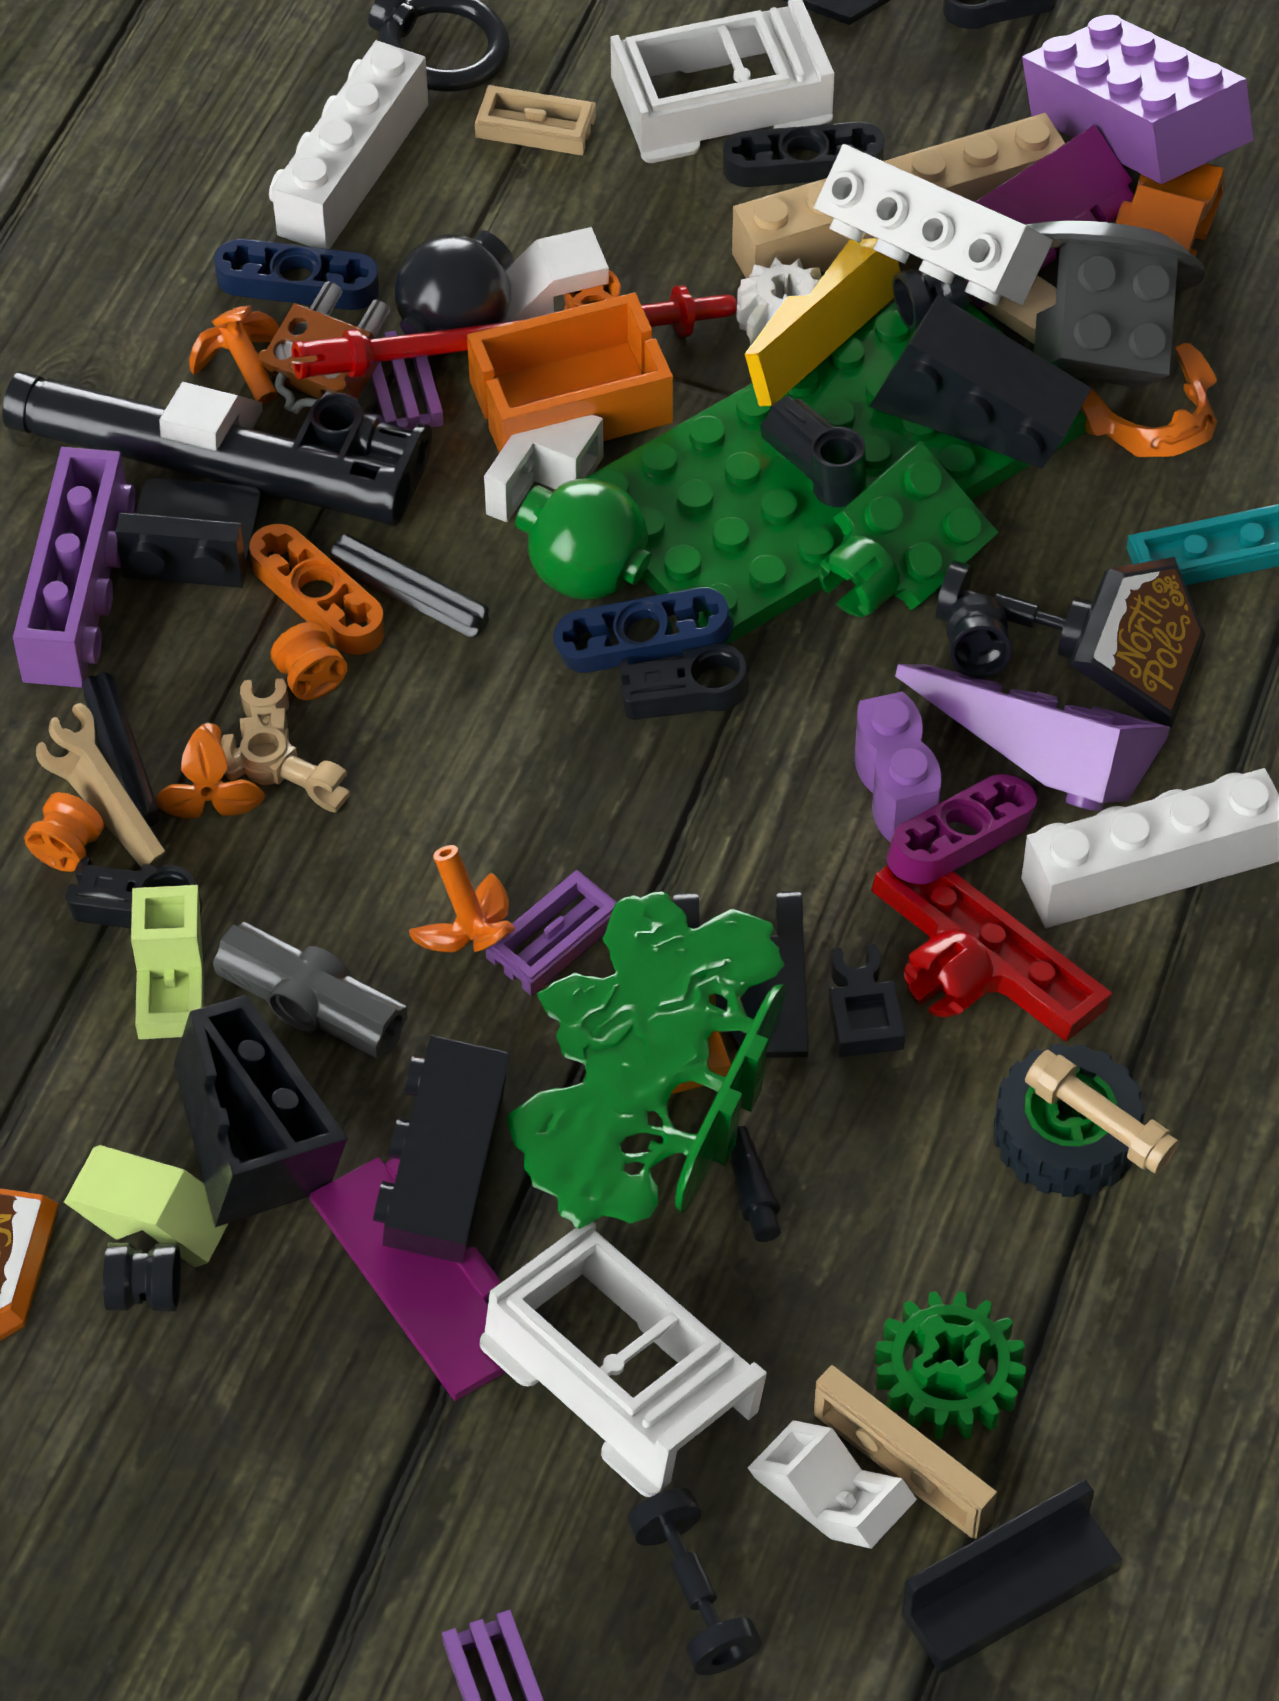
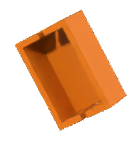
(572, 367)

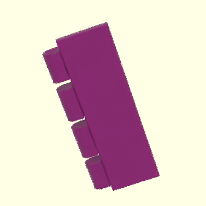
(1069, 184)
(431, 1298)

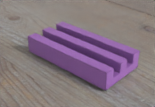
(435, 413)
(569, 948)
(481, 1636)

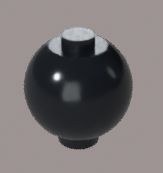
(454, 283)

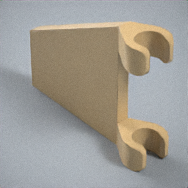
(98, 785)

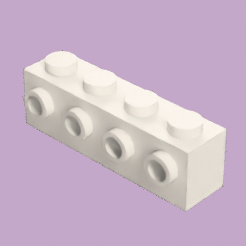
(349, 145)
(932, 224)
(1152, 847)

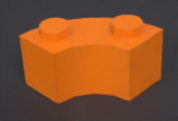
(1178, 207)

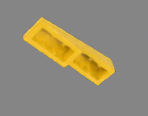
(816, 324)

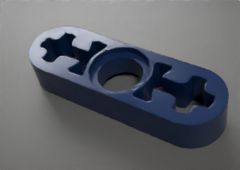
(280, 257)
(622, 615)

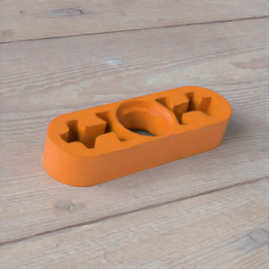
(310, 565)

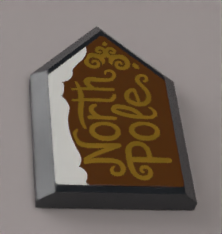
(1142, 637)

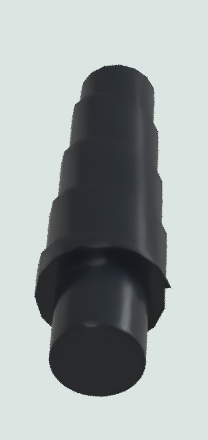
(754, 1189)

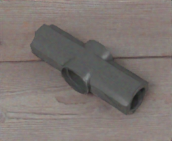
(310, 989)

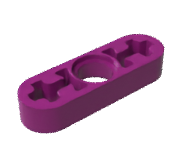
(950, 849)

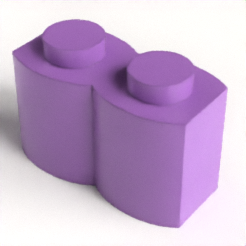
(895, 761)

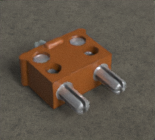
(316, 324)

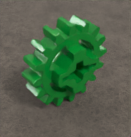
(944, 1391)

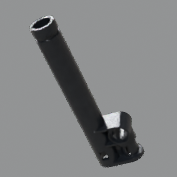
(337, 462)

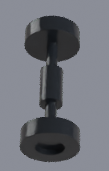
(1019, 611)
(722, 1643)

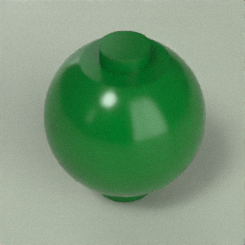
(585, 538)

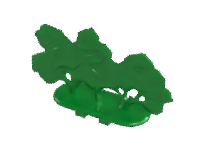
(638, 1042)

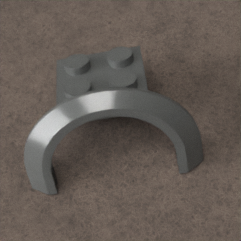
(1113, 301)

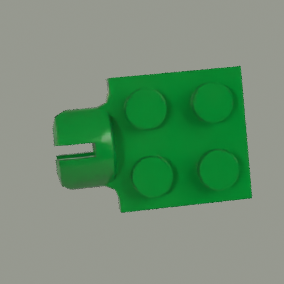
(903, 535)

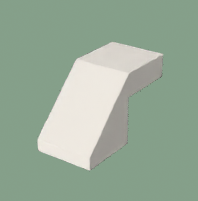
(554, 268)
(205, 415)
(542, 456)
(827, 1487)

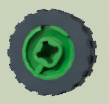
(1056, 1143)

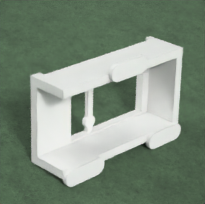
(676, 124)
(641, 1430)

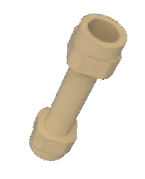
(1148, 1144)

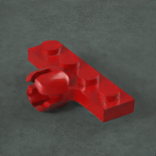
(986, 950)

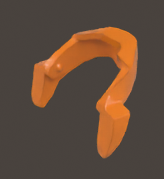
(1181, 434)

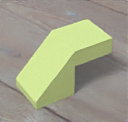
(166, 958)
(138, 1194)

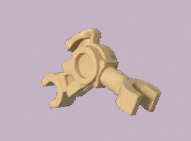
(270, 758)

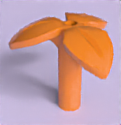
(236, 332)
(205, 766)
(476, 911)

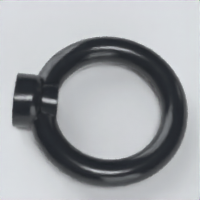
(397, 18)

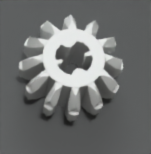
(766, 291)

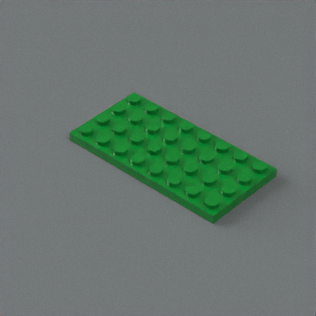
(746, 519)

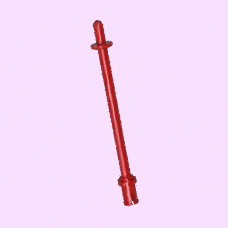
(356, 352)

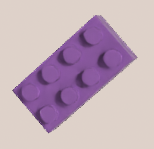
(1144, 94)

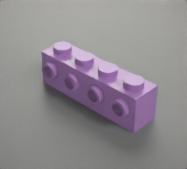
(72, 568)

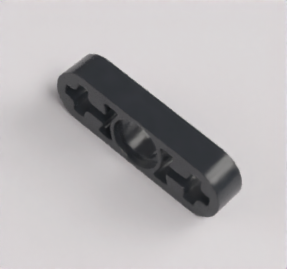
(764, 143)

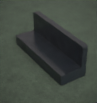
(1008, 1577)

